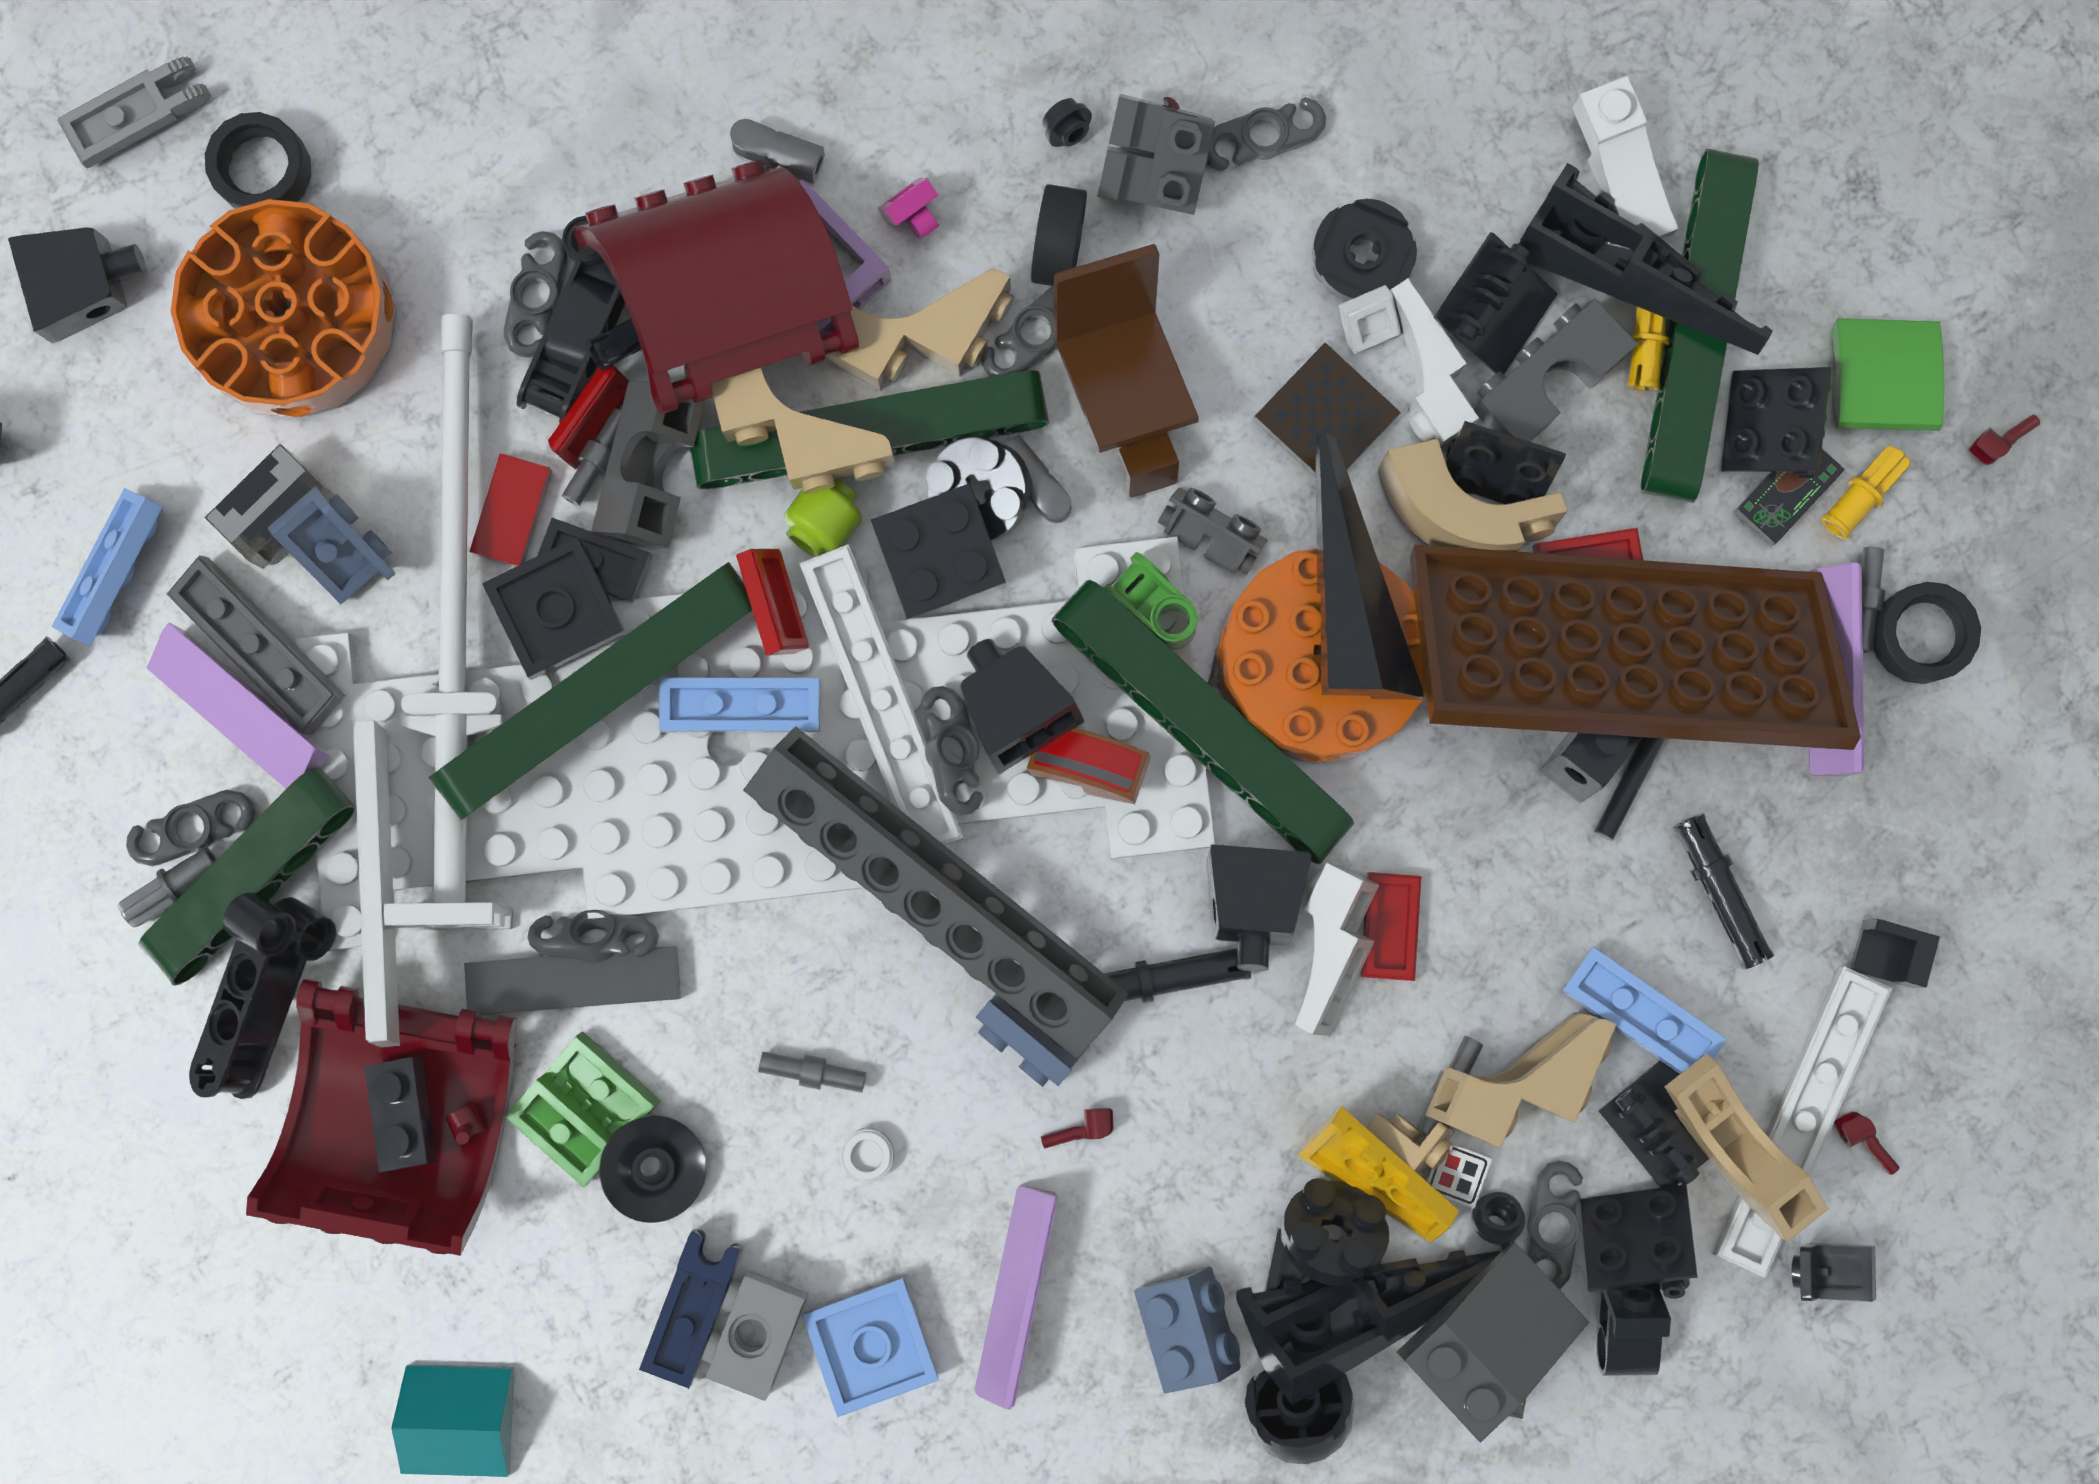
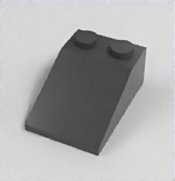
(1494, 1341)

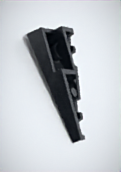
(1596, 247)
(1359, 626)
(1323, 1330)

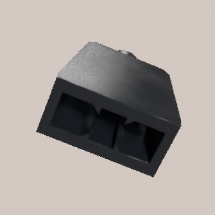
(72, 279)
(1015, 703)
(1591, 755)
(1255, 898)

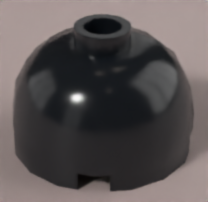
(1304, 1430)

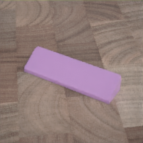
(1844, 595)
(233, 707)
(1015, 1296)

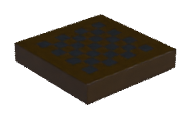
(1329, 399)

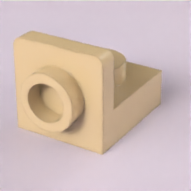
(1402, 1138)

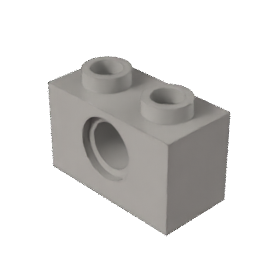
(745, 1366)

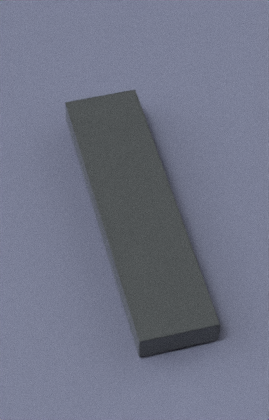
(255, 645)
(571, 983)

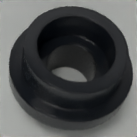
(1066, 123)
(1506, 1208)

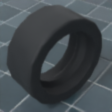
(246, 127)
(1058, 232)
(1965, 625)

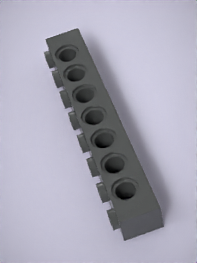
(962, 894)

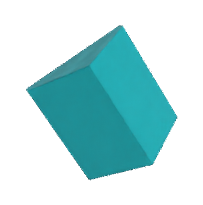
(454, 1420)

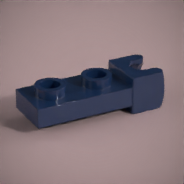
(689, 1312)

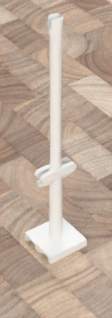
(452, 712)

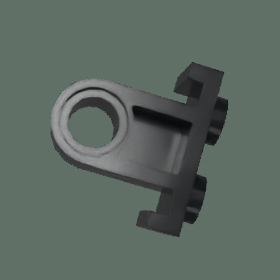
(1631, 1330)

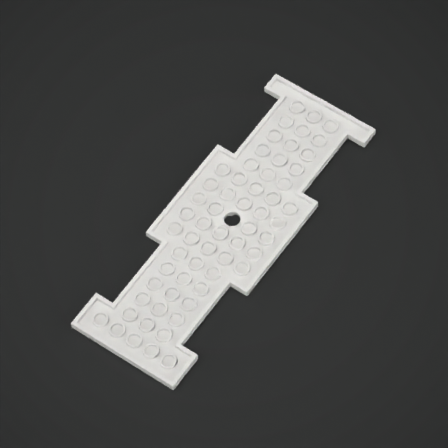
(673, 827)

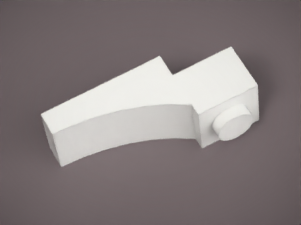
(1623, 156)
(1439, 403)
(1338, 906)

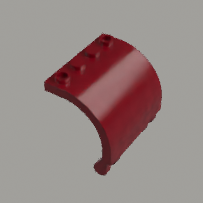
(724, 278)
(326, 1153)

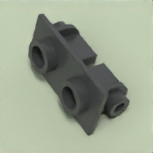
(1230, 536)

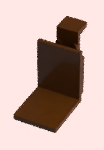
(1123, 364)

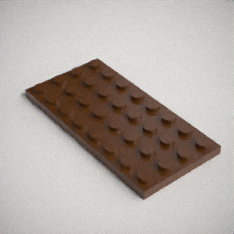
(1630, 648)

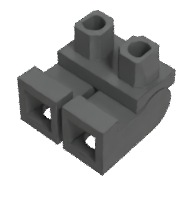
(1180, 155)

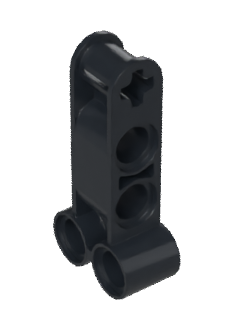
(585, 309)
(256, 991)

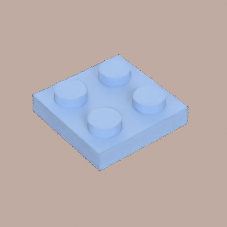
(870, 1346)

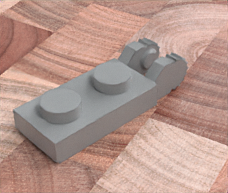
(131, 111)

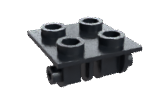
(1496, 303)
(1776, 421)
(1501, 465)
(1652, 1131)
(1639, 1240)

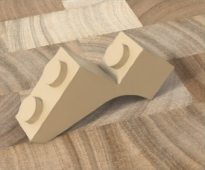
(943, 332)
(812, 447)
(1550, 1076)

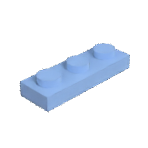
(108, 567)
(739, 704)
(1641, 1012)

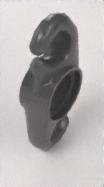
(1289, 135)
(549, 273)
(1025, 353)
(944, 771)
(171, 846)
(568, 945)
(1546, 1202)

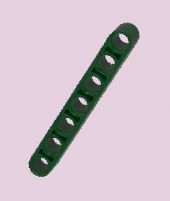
(1693, 359)
(908, 420)
(592, 691)
(1202, 721)

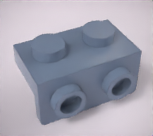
(329, 546)
(1042, 1057)
(1188, 1330)

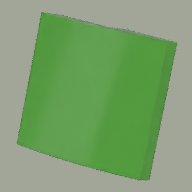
(1888, 374)
(580, 1106)

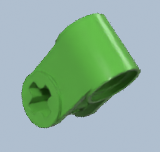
(1152, 599)

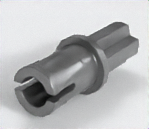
(164, 889)

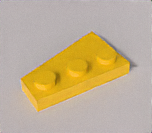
(1357, 1157)

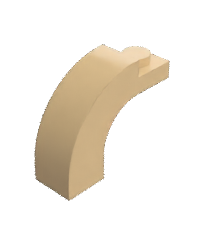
(1448, 517)
(1742, 1151)

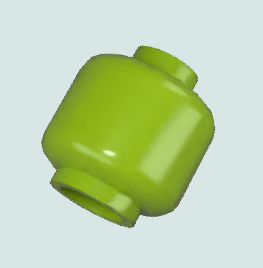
(823, 519)

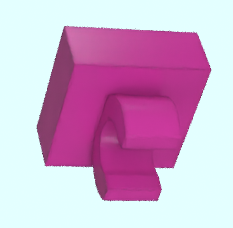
(910, 206)

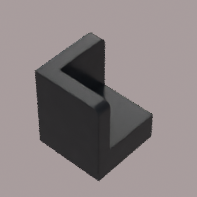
(1895, 953)

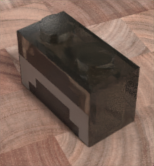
(260, 501)

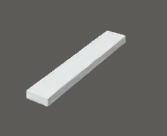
(877, 690)
(376, 883)
(1810, 1103)

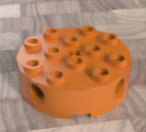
(245, 276)
(1276, 678)

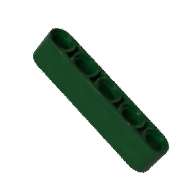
(256, 862)

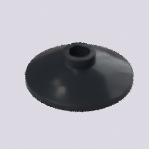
(675, 1183)

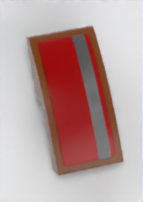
(1093, 762)

